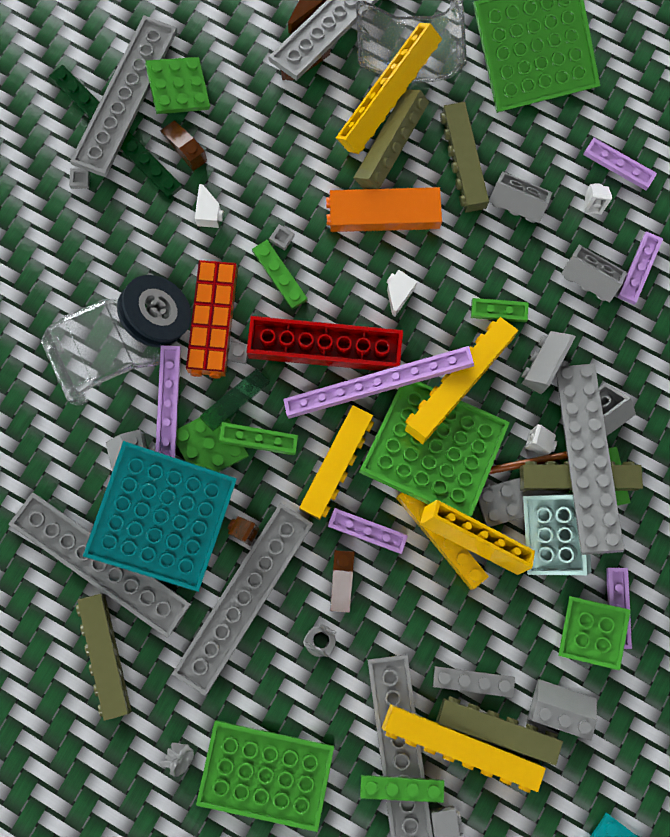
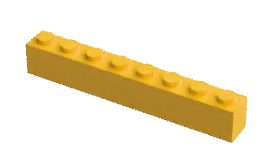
(389, 88)
(458, 383)
(463, 748)

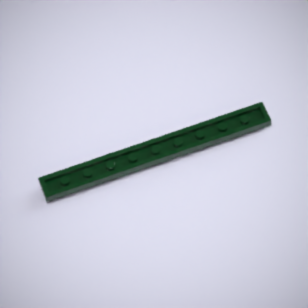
(131, 146)

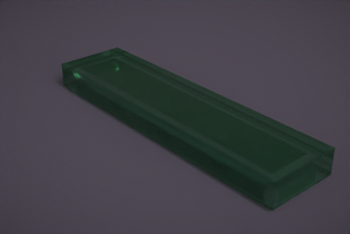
(234, 399)

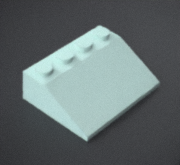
(554, 535)

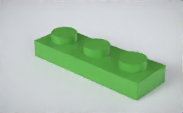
(495, 309)

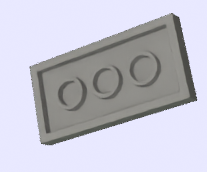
(504, 502)

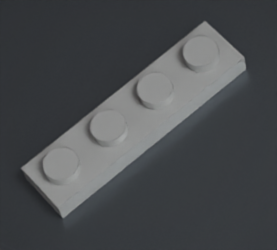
(473, 681)

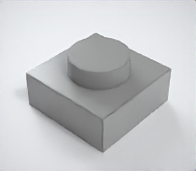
(79, 178)
(281, 237)
(237, 352)

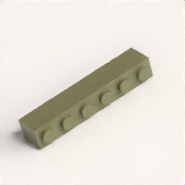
(391, 139)
(464, 157)
(557, 477)
(104, 657)
(499, 731)

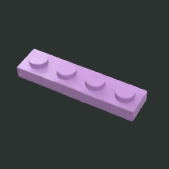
(620, 164)
(640, 268)
(367, 531)
(619, 594)

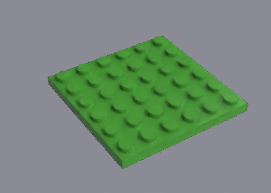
(535, 50)
(448, 465)

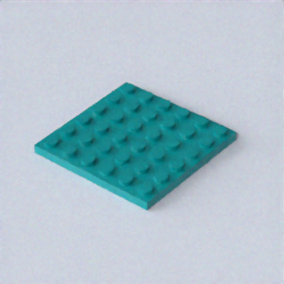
(160, 516)

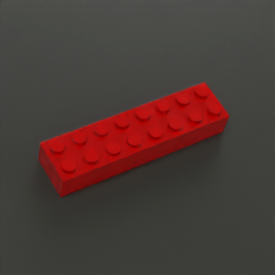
(324, 344)

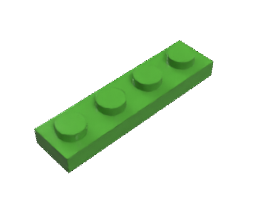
(279, 274)
(258, 438)
(402, 788)

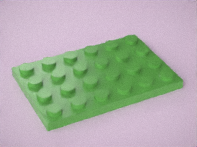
(265, 775)

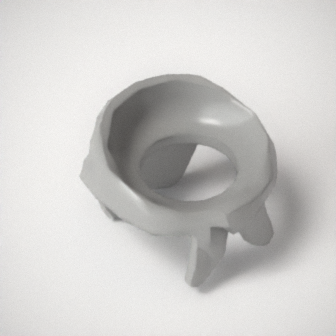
(314, 650)
(178, 758)

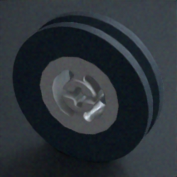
(146, 323)

